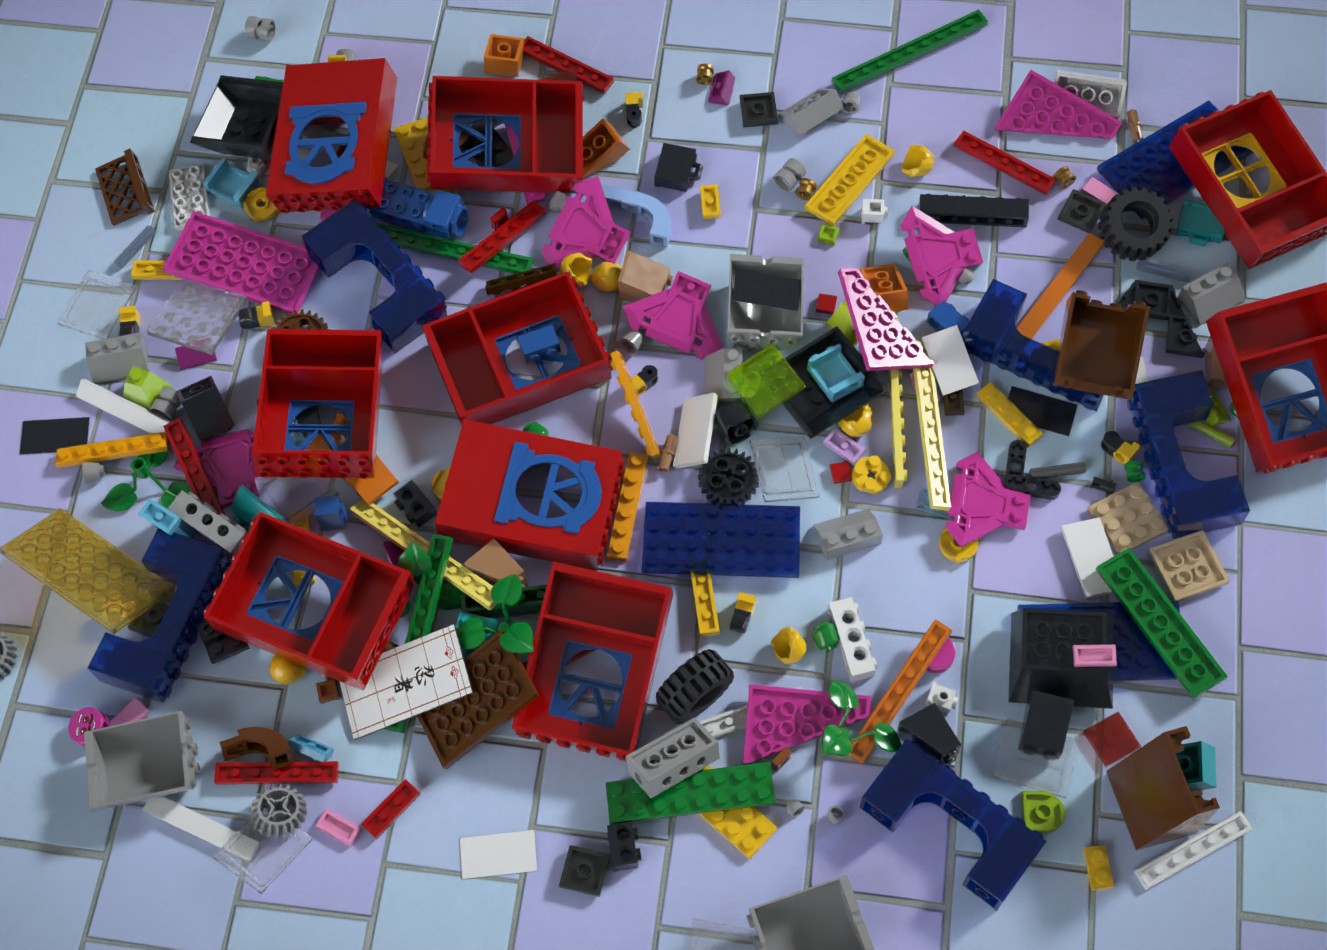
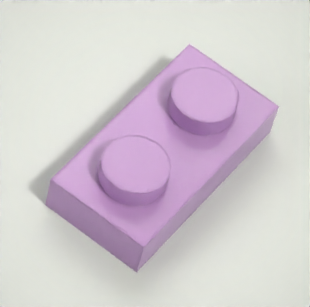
(844, 446)

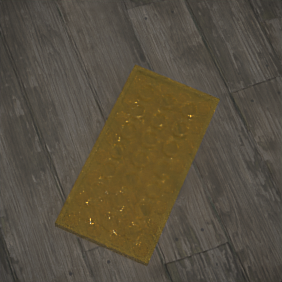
(86, 570)

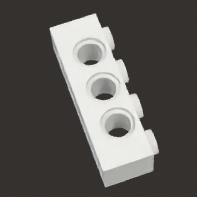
(856, 668)

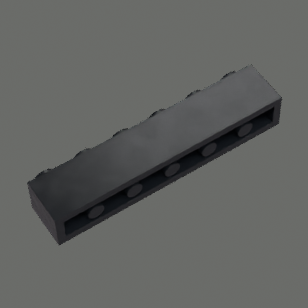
(975, 210)

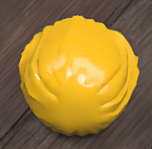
(917, 161)
(578, 267)
(606, 276)
(857, 423)
(788, 646)
(285, 671)

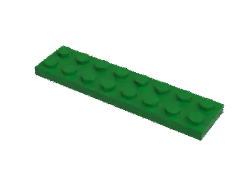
(1161, 623)
(700, 793)

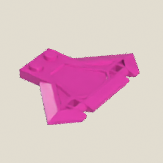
(585, 227)
(938, 254)
(677, 317)
(229, 464)
(983, 502)

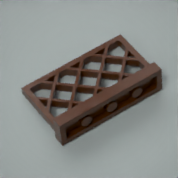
(136, 179)

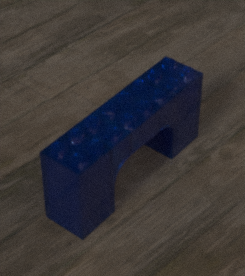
(356, 236)
(996, 340)
(1185, 501)
(155, 663)
(919, 778)

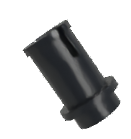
(1103, 485)

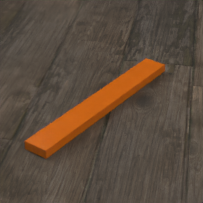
(1060, 286)
(901, 687)

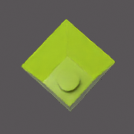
(143, 387)

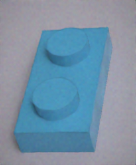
(310, 747)

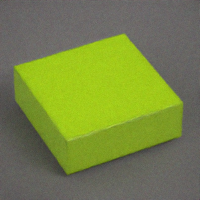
(828, 234)

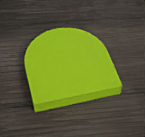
(1042, 811)

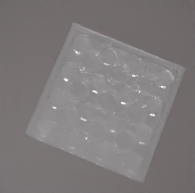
(197, 316)

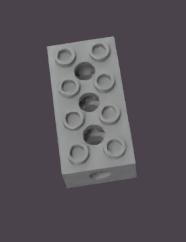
(207, 522)
(672, 757)

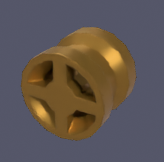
(705, 74)
(1064, 177)
(805, 189)

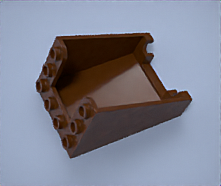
(1100, 346)
(1156, 794)

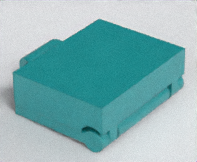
(1199, 223)

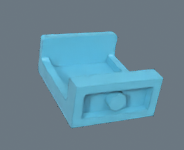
(231, 183)
(834, 373)
(165, 519)

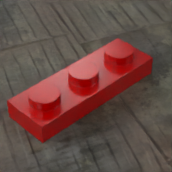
(390, 809)

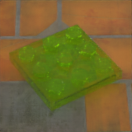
(765, 380)

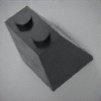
(205, 408)
(1045, 725)
(932, 733)

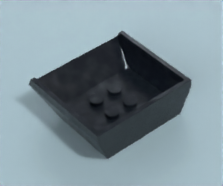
(240, 118)
(811, 406)
(1044, 656)

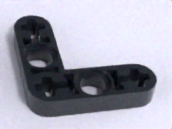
(1018, 476)

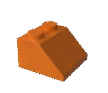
(503, 55)

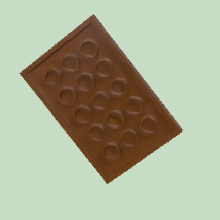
(499, 693)

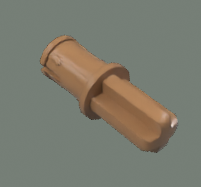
(1134, 125)
(667, 453)

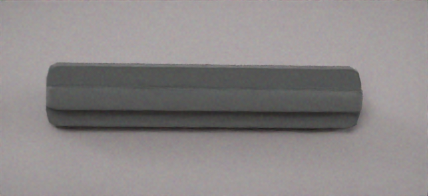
(1058, 470)

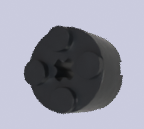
(735, 422)

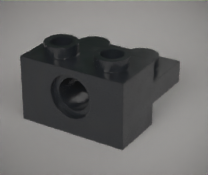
(219, 645)

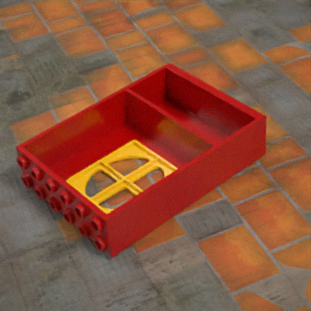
(1296, 200)

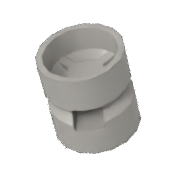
(260, 28)
(789, 175)
(166, 403)

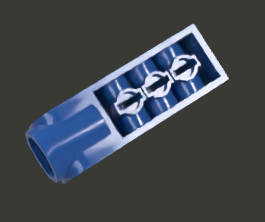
(421, 210)

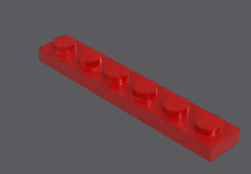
(562, 62)
(1004, 162)
(502, 237)
(192, 464)
(262, 773)

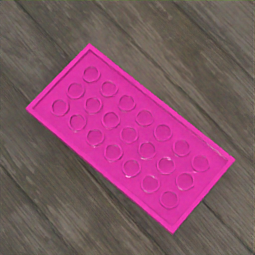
(243, 262)

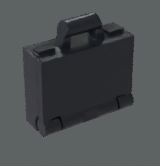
(676, 167)

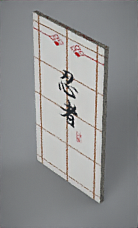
(409, 683)

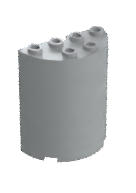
(758, 325)
(140, 760)
(811, 920)

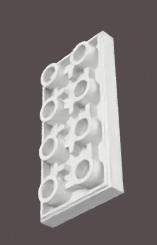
(188, 193)
(695, 430)
(1088, 549)

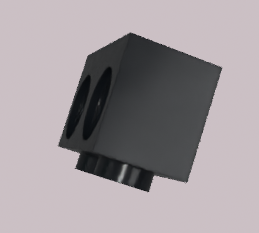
(417, 502)
(618, 846)

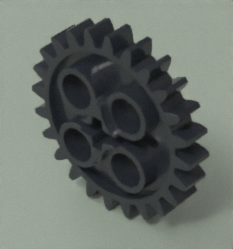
(723, 492)

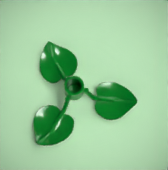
(122, 495)
(419, 563)
(517, 636)
(837, 739)

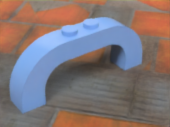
(643, 205)

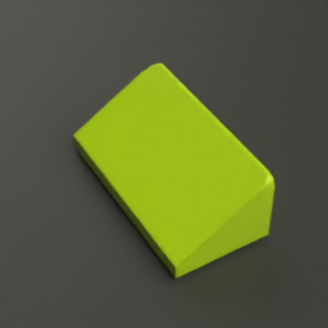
(1218, 413)

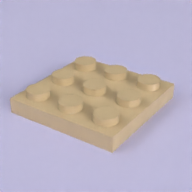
(1129, 518)
(1188, 566)

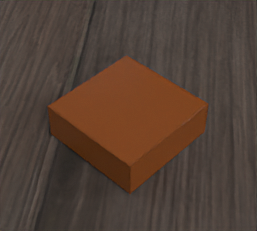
(327, 691)
(781, 759)

